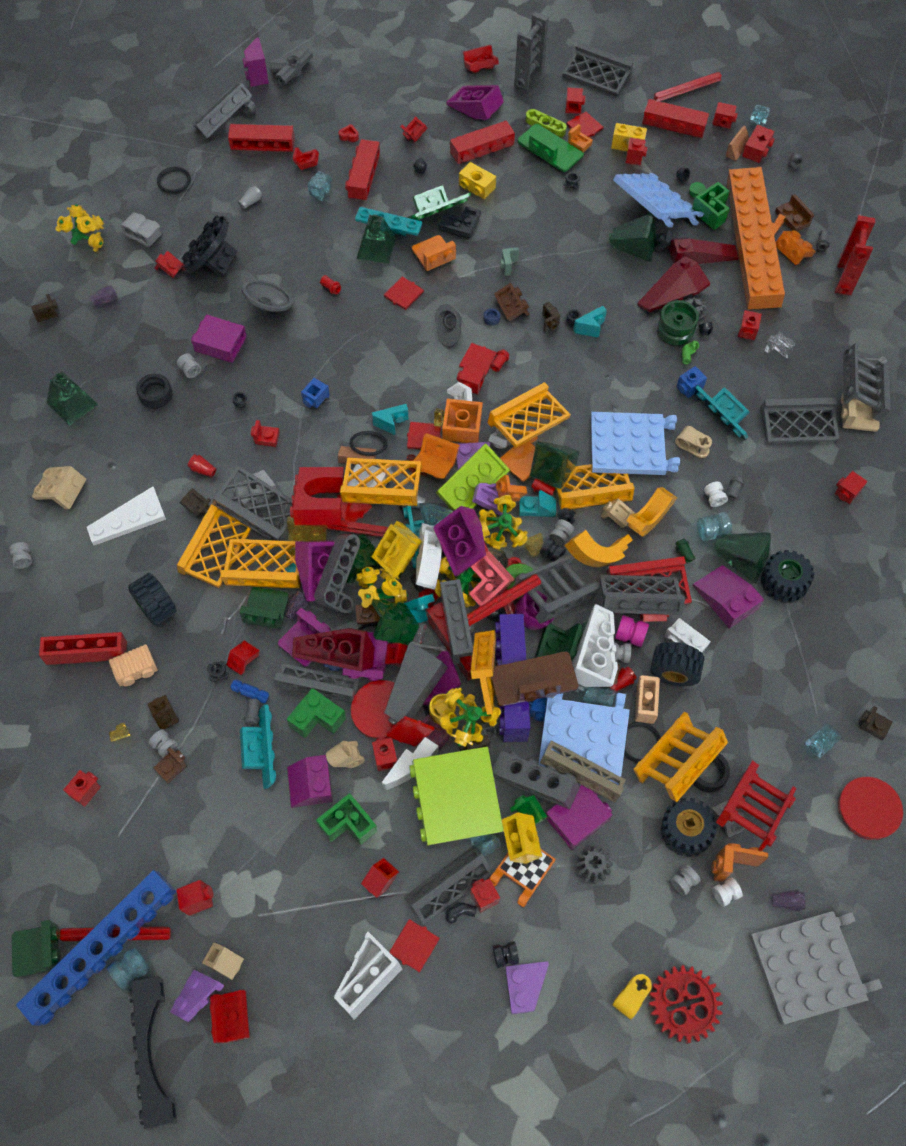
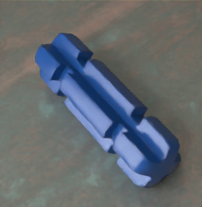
(249, 691)

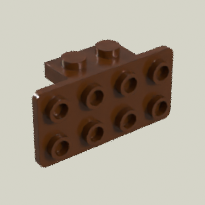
(534, 679)

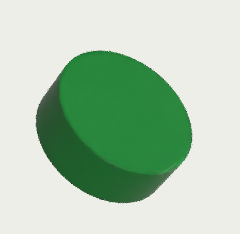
(696, 188)

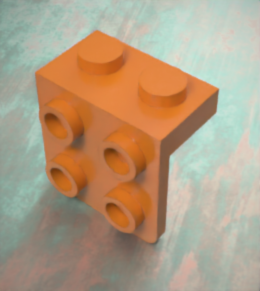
(434, 252)
(437, 456)
(733, 853)

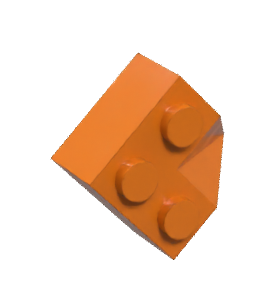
(462, 421)

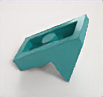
(590, 323)
(386, 418)
(541, 506)
(418, 607)

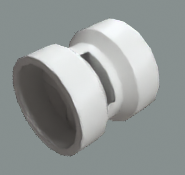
(715, 493)
(727, 891)

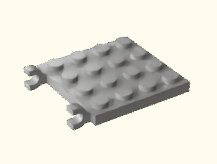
(810, 967)

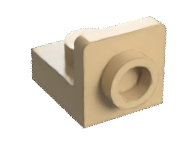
(617, 512)

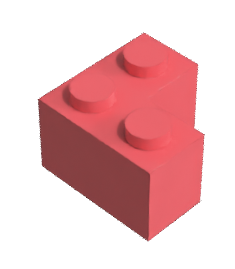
(494, 579)

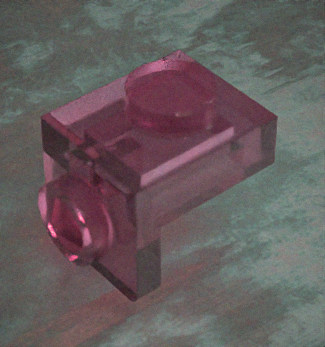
(439, 735)

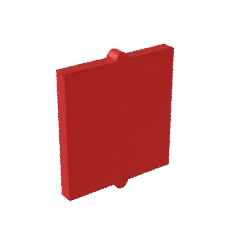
(588, 124)
(403, 293)
(478, 357)
(418, 430)
(353, 511)
(410, 731)
(414, 945)

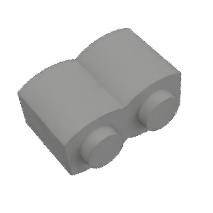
(141, 229)

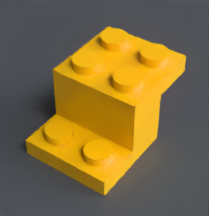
(396, 548)

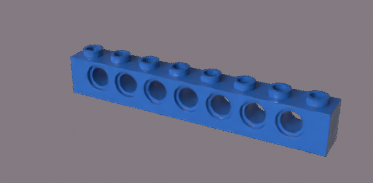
(33, 1004)

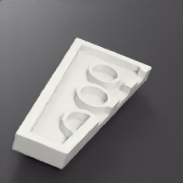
(129, 517)

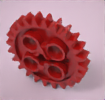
(692, 1025)

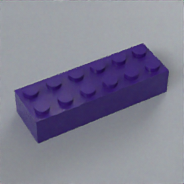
(511, 648)

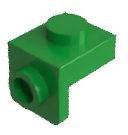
(529, 806)

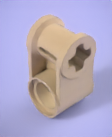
(693, 440)
(345, 755)

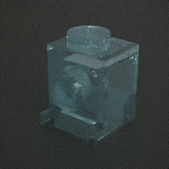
(319, 185)

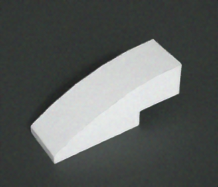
(400, 772)

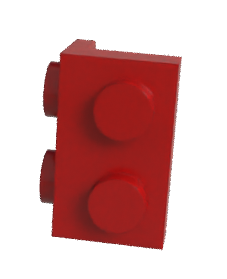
(480, 58)
(229, 1017)

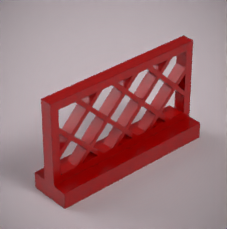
(653, 568)

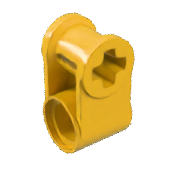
(631, 999)

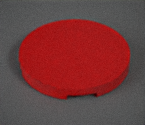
(369, 709)
(870, 808)

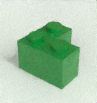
(713, 205)
(313, 710)
(344, 816)

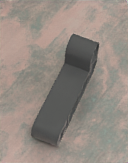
(345, 547)

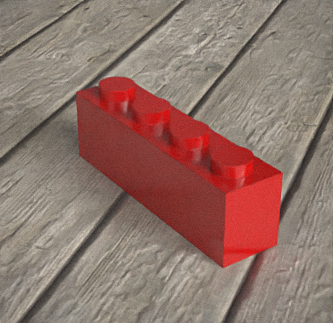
(675, 118)
(261, 137)
(482, 142)
(363, 169)
(437, 621)
(82, 648)

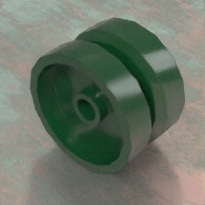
(678, 322)

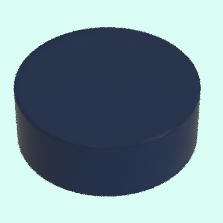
(491, 316)

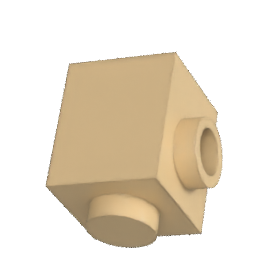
(223, 961)

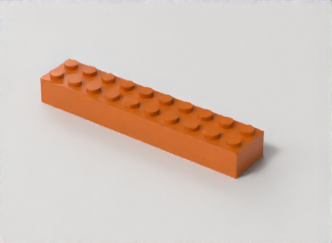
(755, 239)

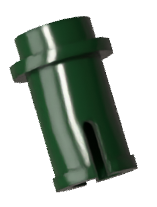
(684, 549)

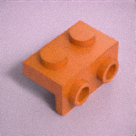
(794, 246)

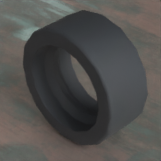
(151, 380)
(725, 773)

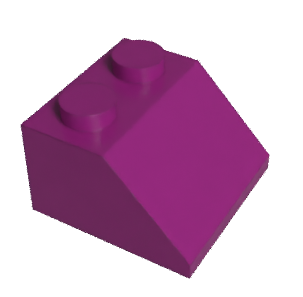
(255, 64)
(310, 782)

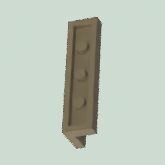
(583, 774)

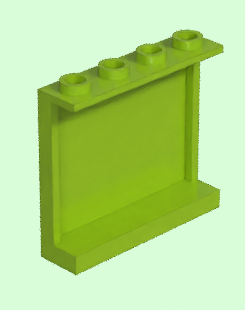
(456, 796)

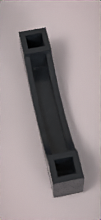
(157, 1107)

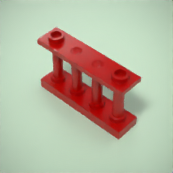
(855, 255)
(737, 801)

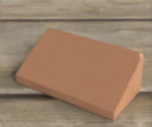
(737, 144)
(347, 452)

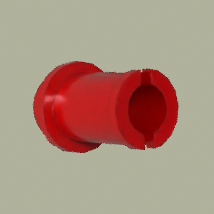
(333, 286)
(501, 358)
(540, 485)

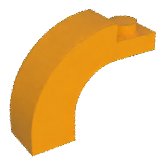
(652, 512)
(592, 554)

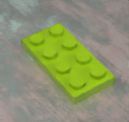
(480, 468)

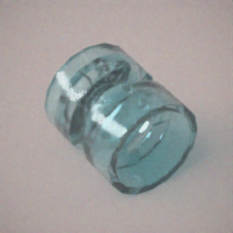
(712, 527)
(599, 696)
(128, 968)

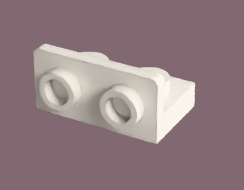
(685, 634)

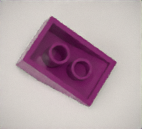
(477, 100)
(461, 539)
(311, 561)
(729, 595)

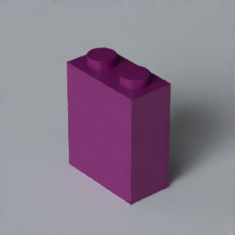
(219, 338)
(582, 819)

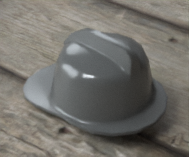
(448, 324)

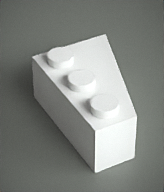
(367, 976)

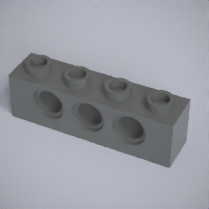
(561, 795)

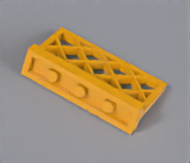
(520, 406)
(380, 494)
(595, 495)
(198, 543)
(258, 577)
(483, 665)

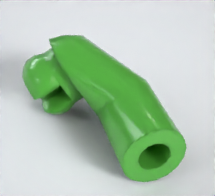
(688, 350)

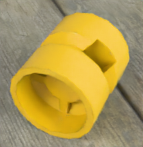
(437, 706)

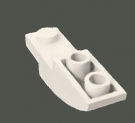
(429, 558)

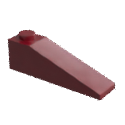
(702, 251)
(679, 280)
(339, 648)

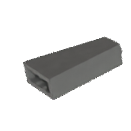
(414, 683)

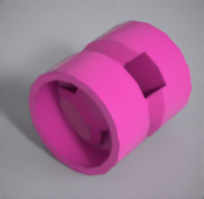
(632, 631)

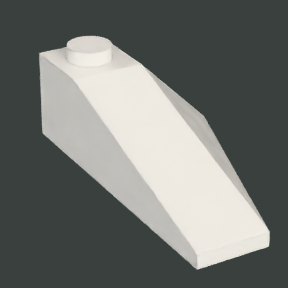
(596, 651)

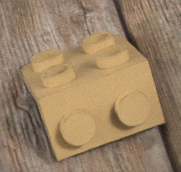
(858, 416)
(60, 485)

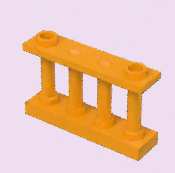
(692, 768)

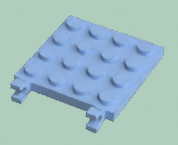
(657, 197)
(631, 443)
(587, 730)

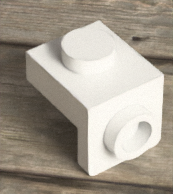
(460, 392)

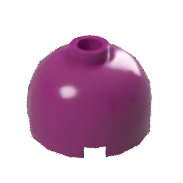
(530, 609)

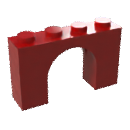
(317, 511)

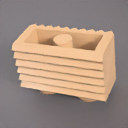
(133, 666)
(647, 699)

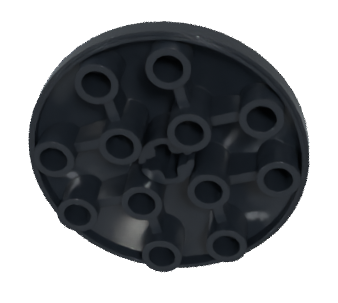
(210, 249)

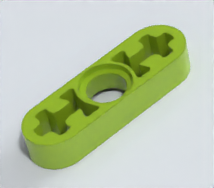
(536, 117)

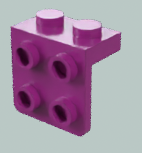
(306, 625)
(379, 666)
(449, 679)

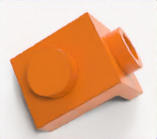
(578, 139)
(504, 488)

